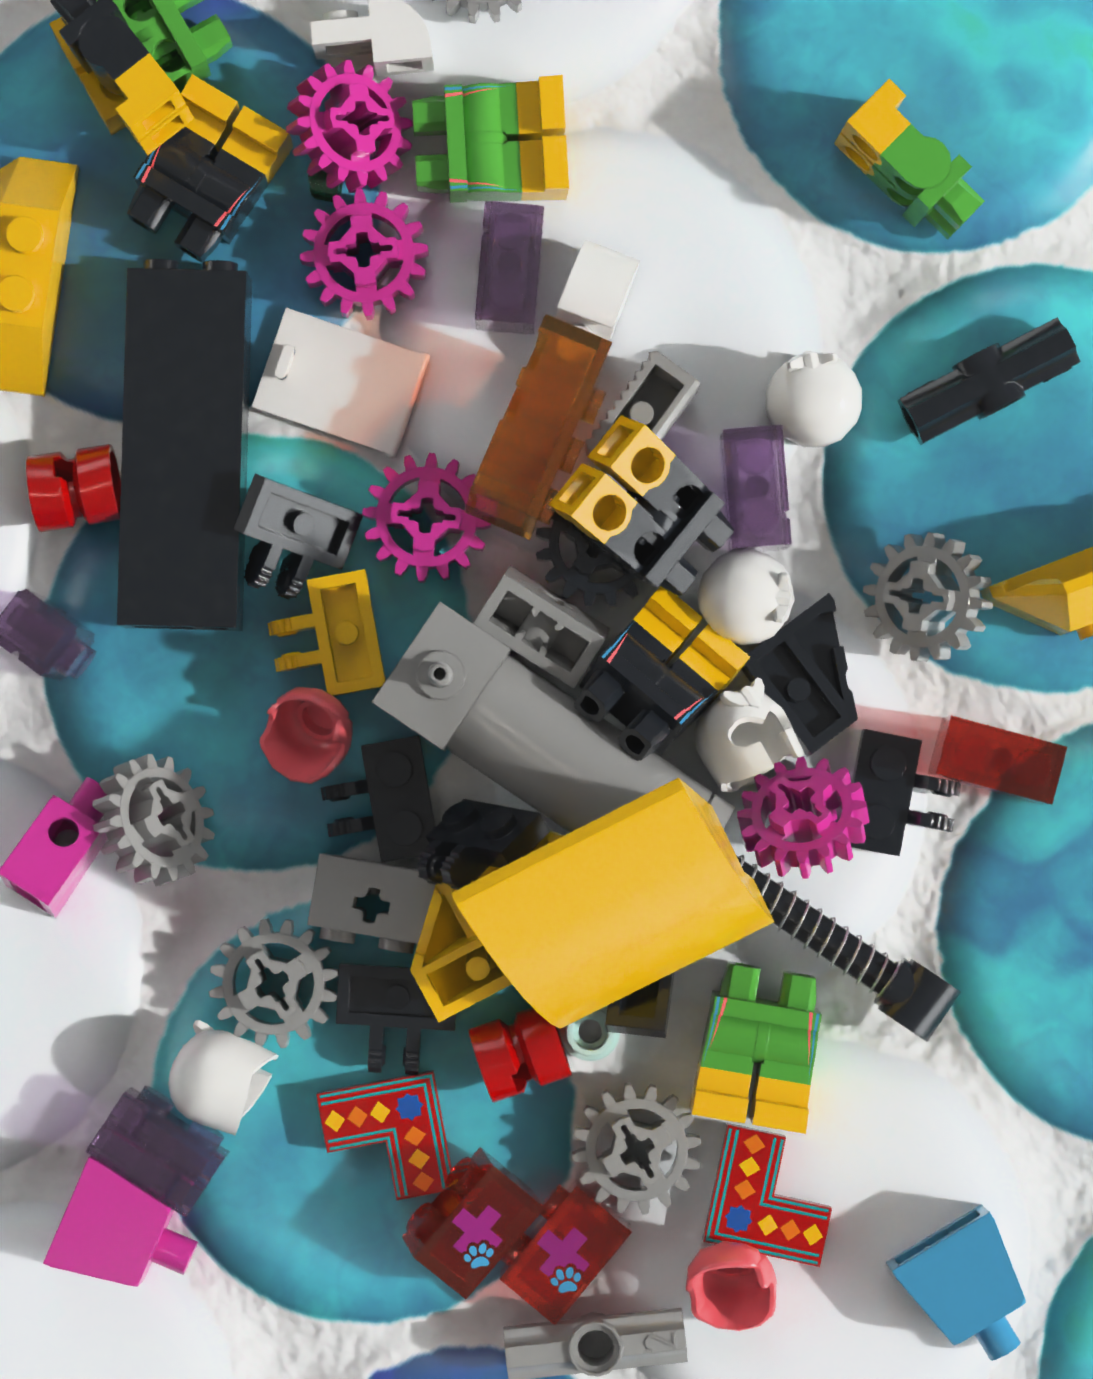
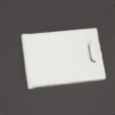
(341, 382)

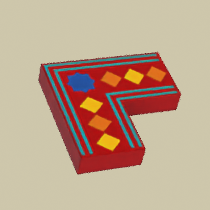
(398, 1112)
(749, 1211)

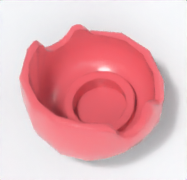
(306, 734)
(731, 1286)

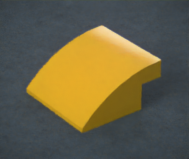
(615, 904)

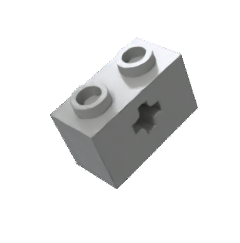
(542, 626)
(344, 879)

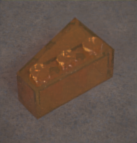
(540, 429)

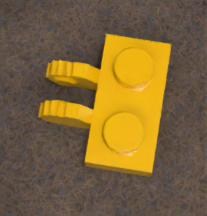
(344, 634)

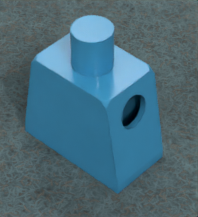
(965, 1282)

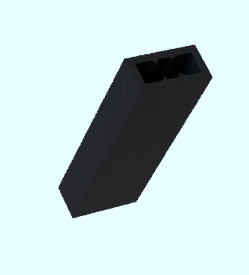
(184, 446)

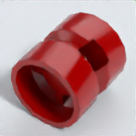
(74, 487)
(518, 1054)

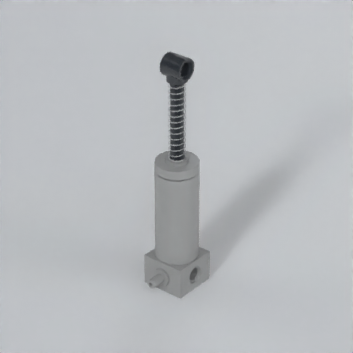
(529, 738)

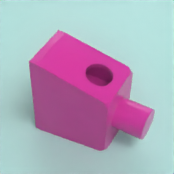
(50, 872)
(116, 1230)

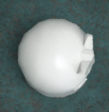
(814, 399)
(746, 596)
(744, 737)
(218, 1077)

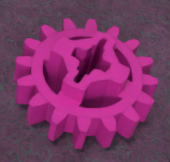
(365, 117)
(336, 254)
(424, 544)
(803, 817)

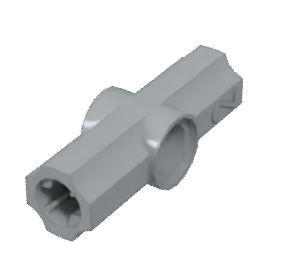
(636, 1338)

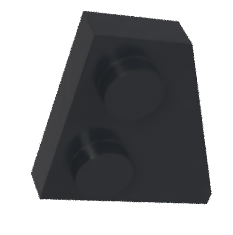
(807, 675)

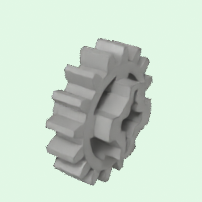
(924, 623)
(153, 820)
(289, 1007)
(613, 1163)

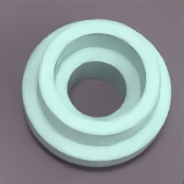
(589, 1050)

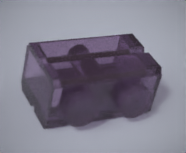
(509, 267)
(755, 488)
(45, 636)
(159, 1149)

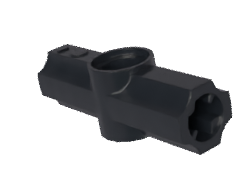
(989, 381)

